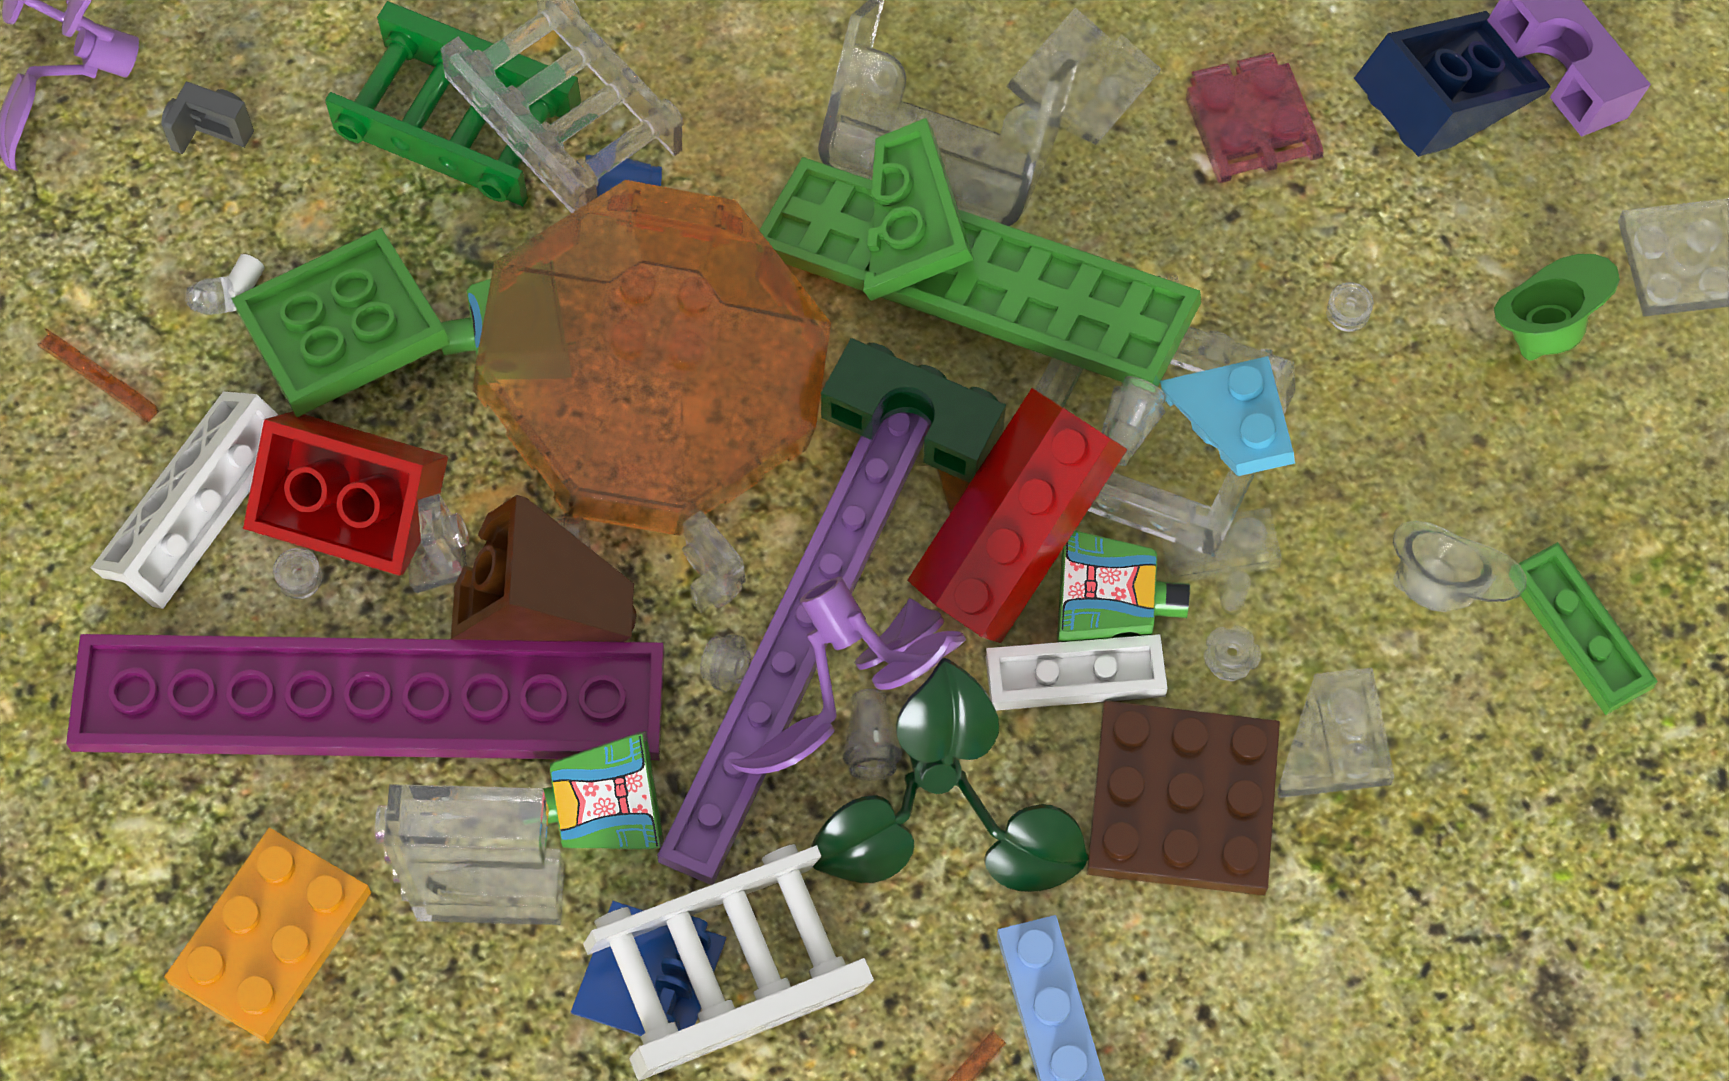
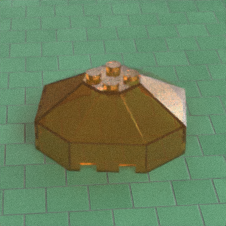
(651, 356)

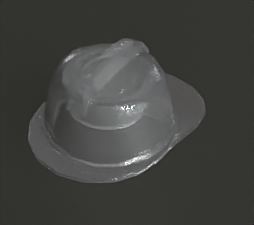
(1451, 571)

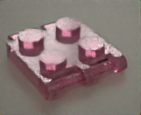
(1251, 115)

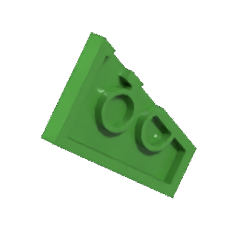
(914, 214)

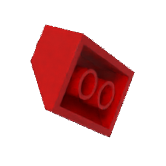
(341, 490)

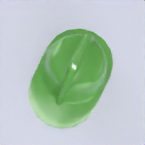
(1554, 305)

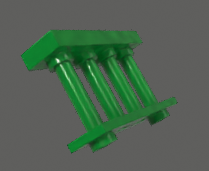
(418, 37)

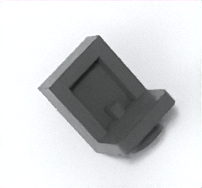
(206, 111)

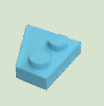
(1236, 413)

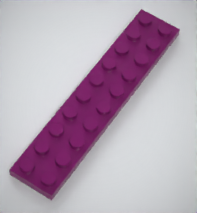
(362, 696)

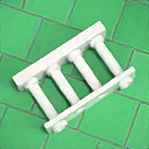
(719, 1020)

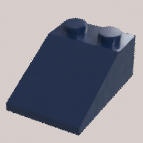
(1447, 81)

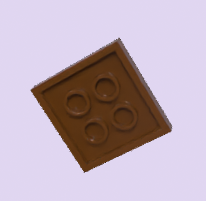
(1184, 798)

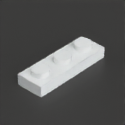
(1076, 672)

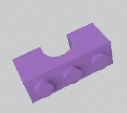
(1599, 79)

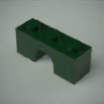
(875, 384)

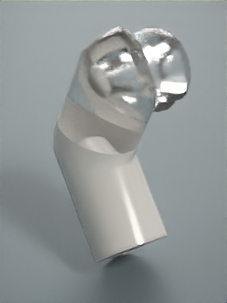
(215, 294)

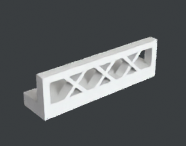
(188, 501)

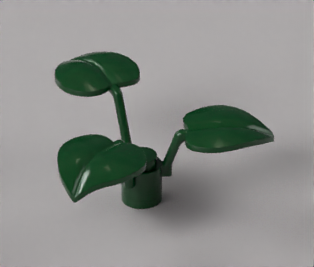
(936, 727)

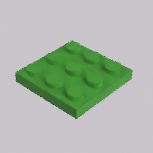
(340, 322)

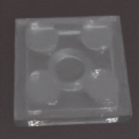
(1678, 255)

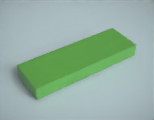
(1584, 630)

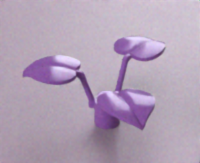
(95, 44)
(906, 647)

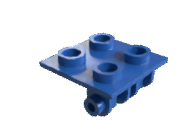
(604, 993)

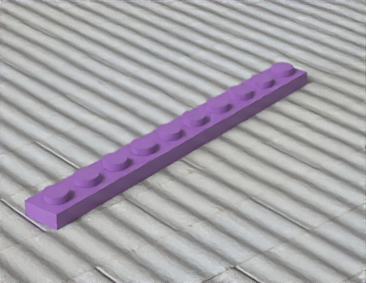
(785, 656)

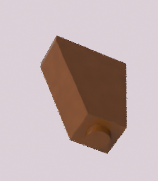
(539, 584)

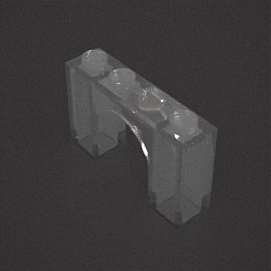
(472, 853)

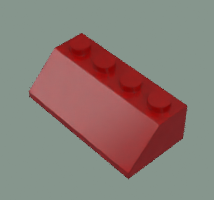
(1016, 516)

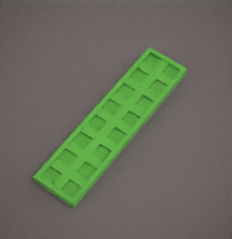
(1013, 290)

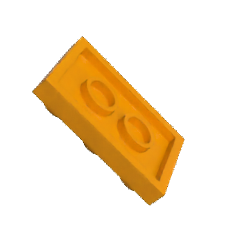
(268, 935)

